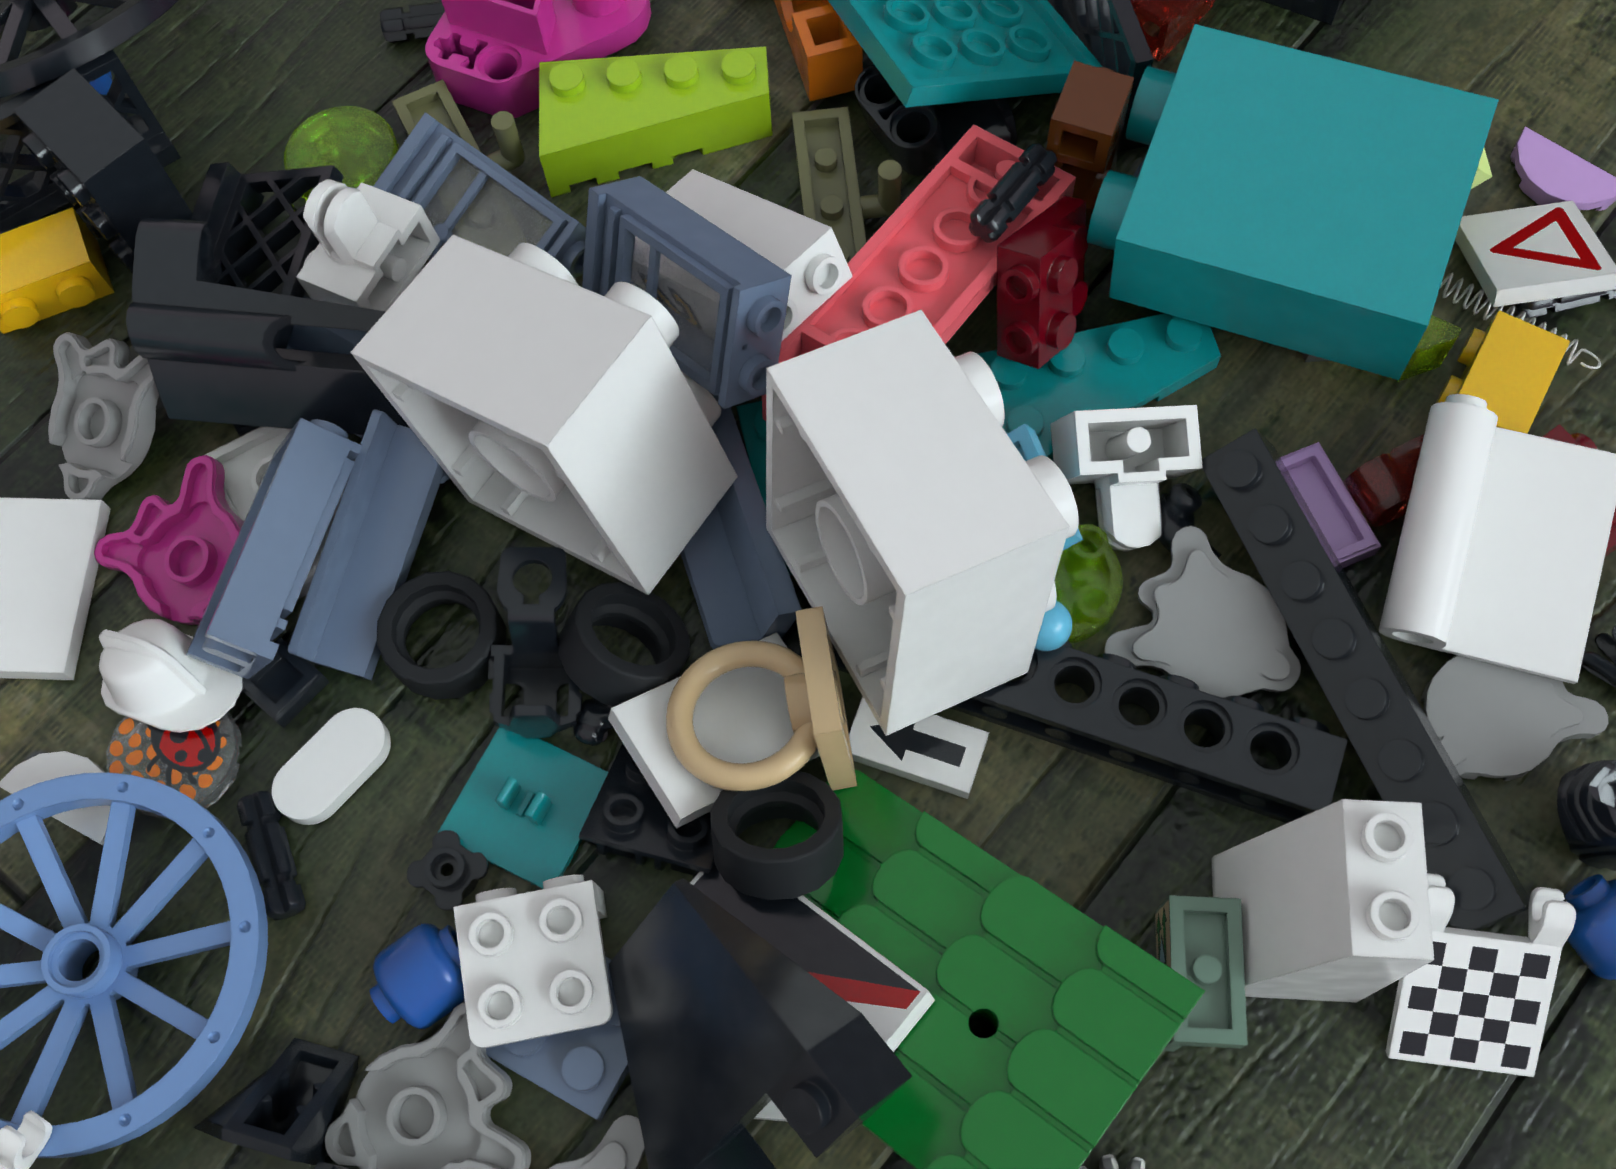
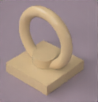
(812, 702)

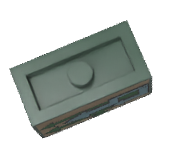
(1205, 945)

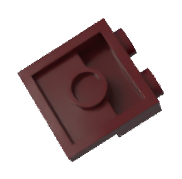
(1042, 284)

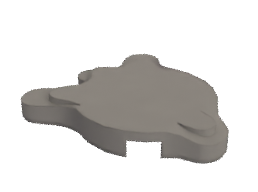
(100, 413)
(1210, 625)
(1503, 718)
(429, 1109)

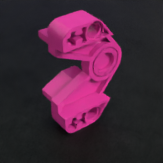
(494, 47)

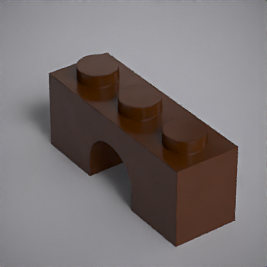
(1089, 127)

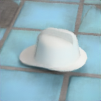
(156, 681)

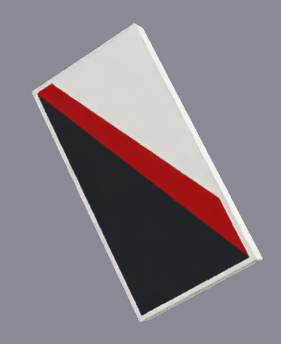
(830, 954)

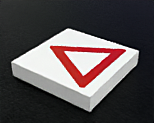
(1535, 254)

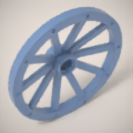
(119, 960)

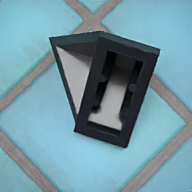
(288, 1104)

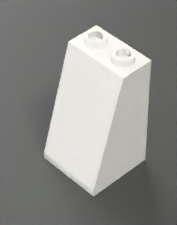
(782, 236)
(1332, 901)

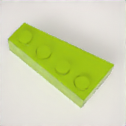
(647, 110)

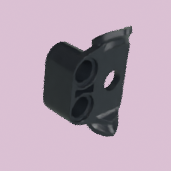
(897, 125)

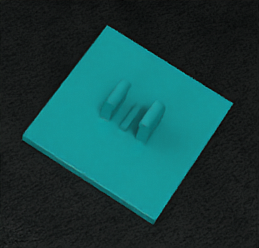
(525, 806)

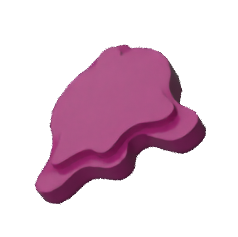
(178, 547)

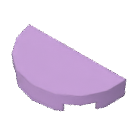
(1558, 175)

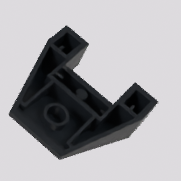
(726, 1026)

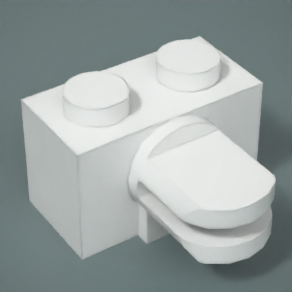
(366, 245)
(1126, 459)

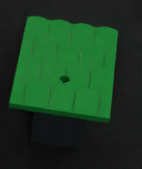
(1067, 999)

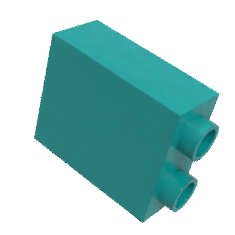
(1292, 198)

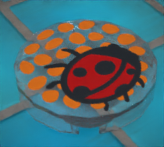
(192, 762)

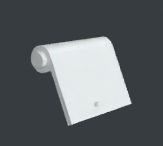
(1501, 544)

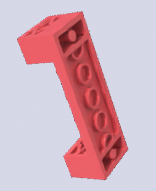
(926, 251)

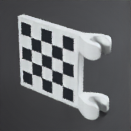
(1484, 991)

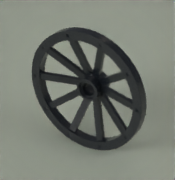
(75, 46)

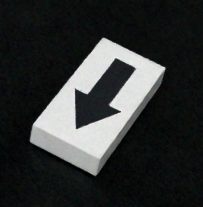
(927, 752)

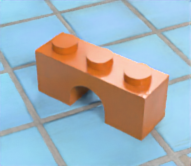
(821, 46)

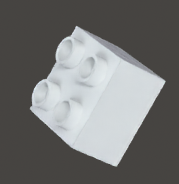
(554, 405)
(912, 516)

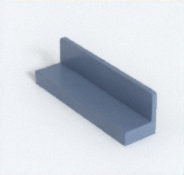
(367, 548)
(734, 561)

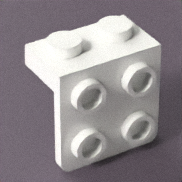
(533, 961)

